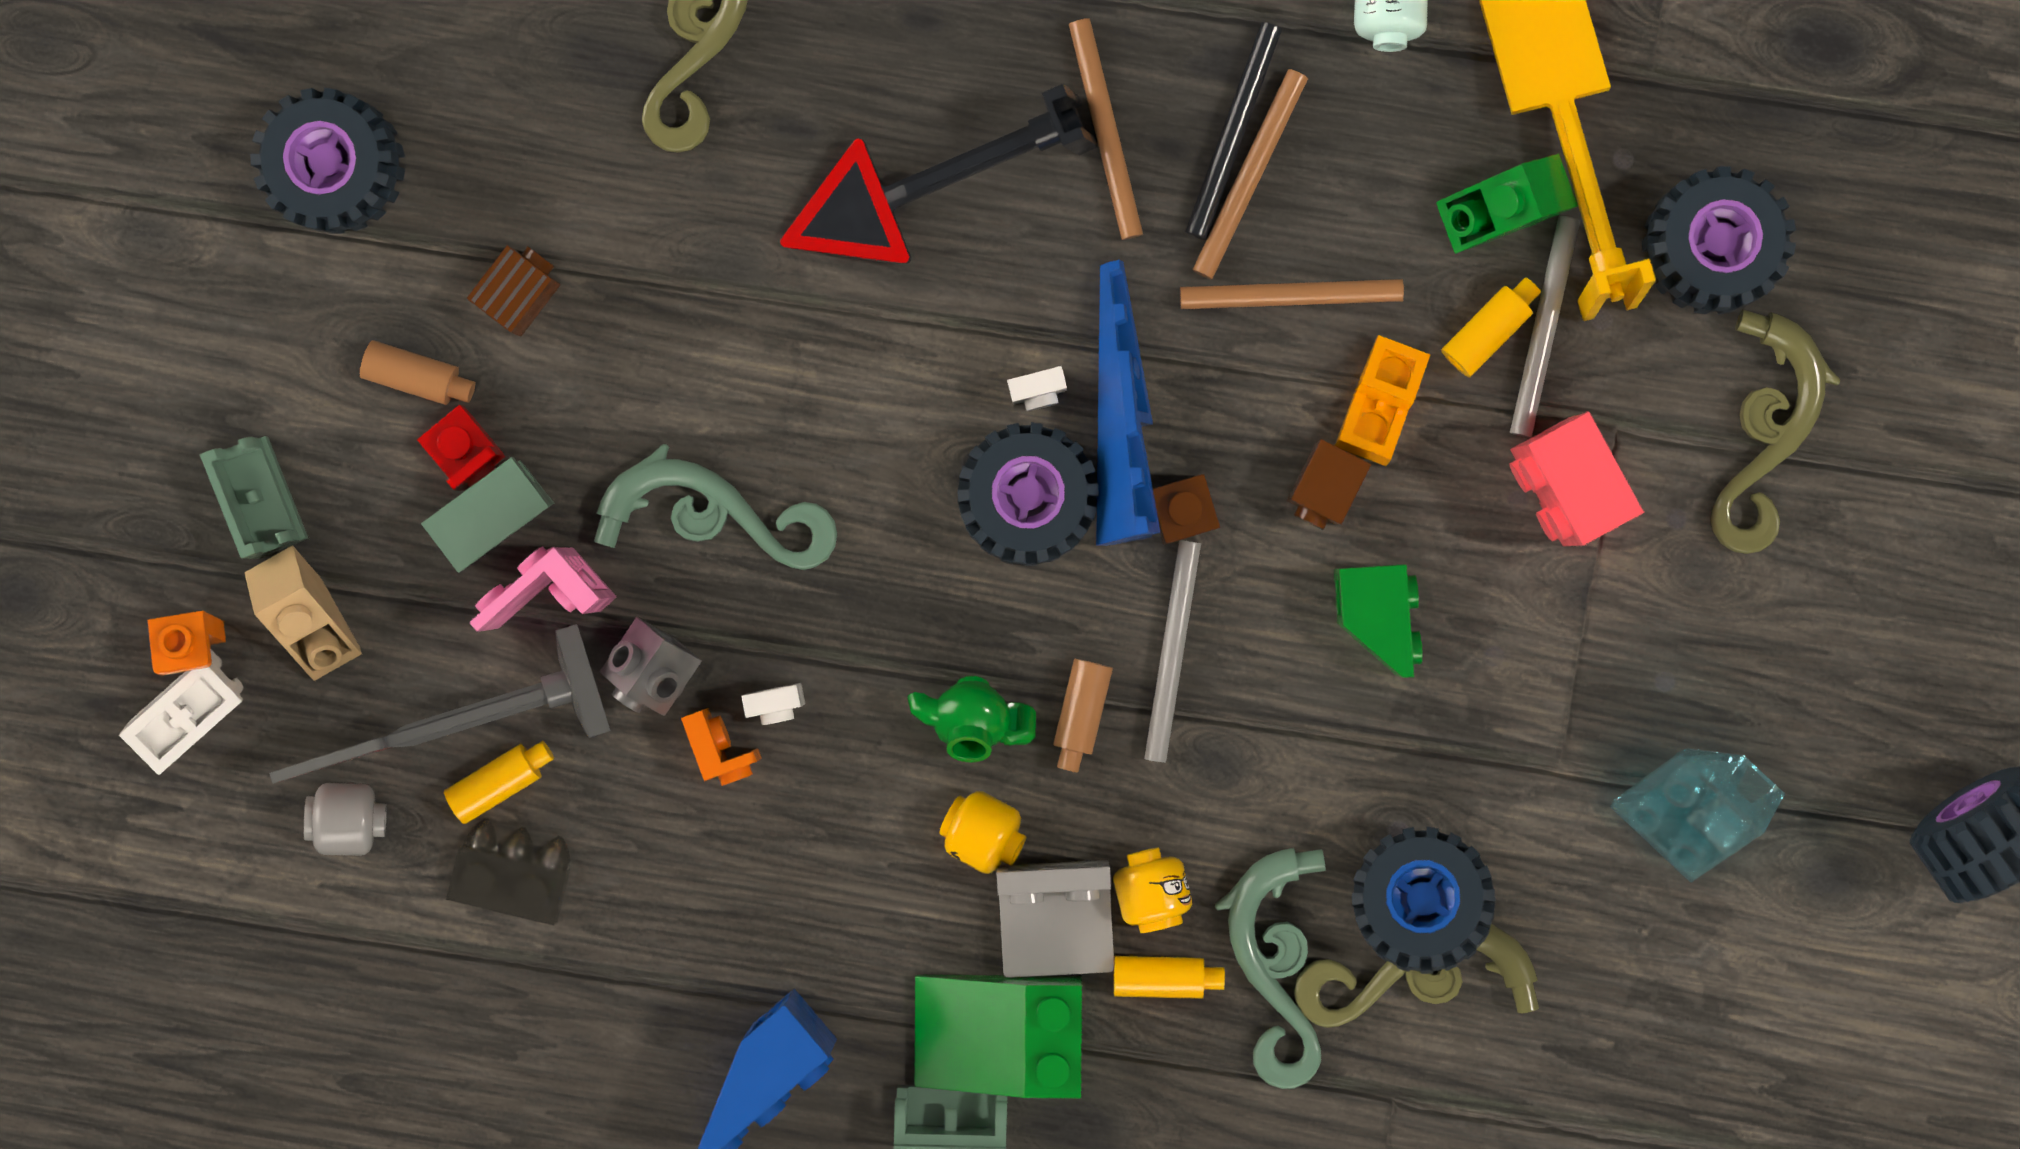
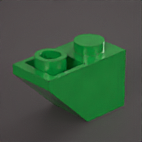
(1507, 203)
(1375, 611)

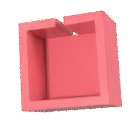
(1575, 481)

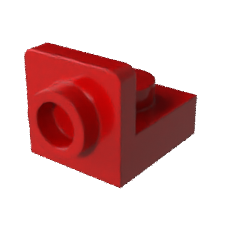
(461, 448)

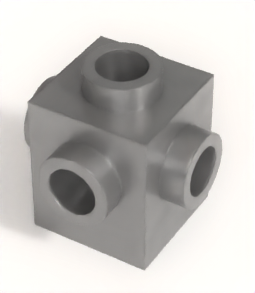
(649, 668)

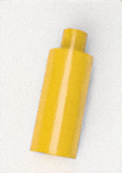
(1491, 327)
(497, 781)
(1165, 977)

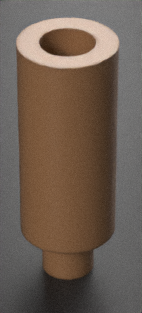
(414, 374)
(1081, 712)

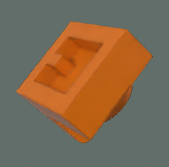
(184, 641)
(708, 740)

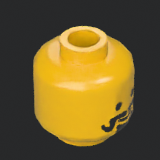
(982, 832)

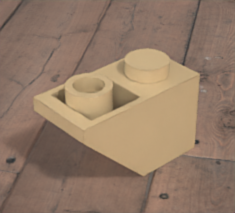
(301, 613)

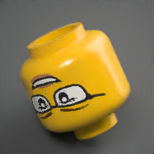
(1152, 891)

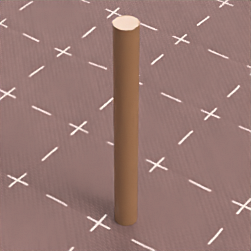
(1105, 129)
(1250, 174)
(1291, 294)

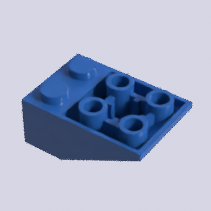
(775, 1055)

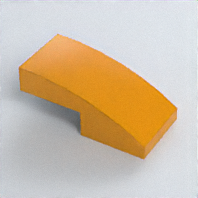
(1382, 400)

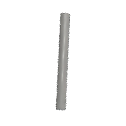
(1545, 326)
(1172, 651)

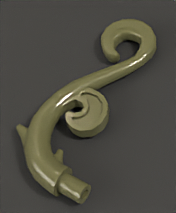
(709, 41)
(1756, 419)
(1508, 960)

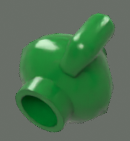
(974, 719)

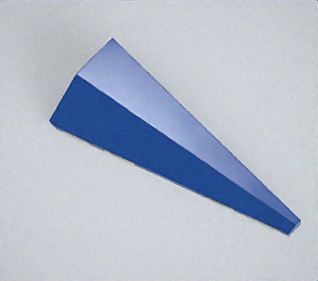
(1123, 476)

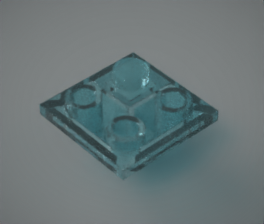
(1700, 808)

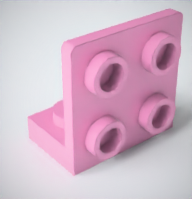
(572, 586)

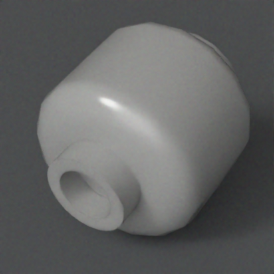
(344, 819)

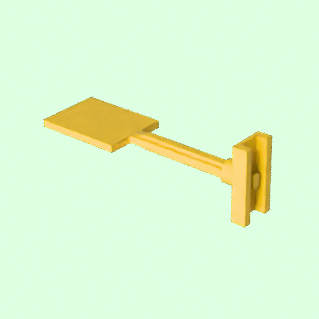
(1549, 60)

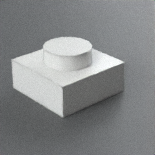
(1038, 389)
(774, 704)

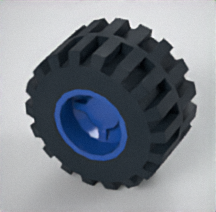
(1424, 900)

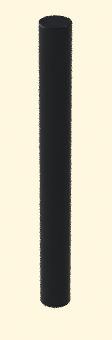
(1233, 130)

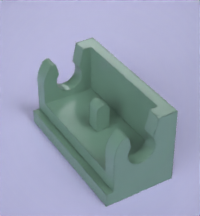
(254, 497)
(487, 513)
(949, 1119)

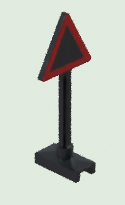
(856, 213)

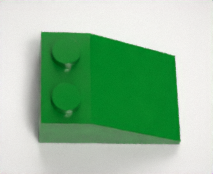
(999, 1034)

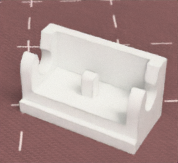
(182, 715)

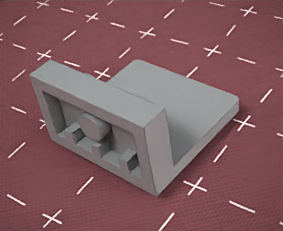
(1056, 918)

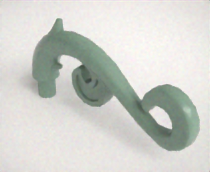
(656, 471)
(1261, 971)

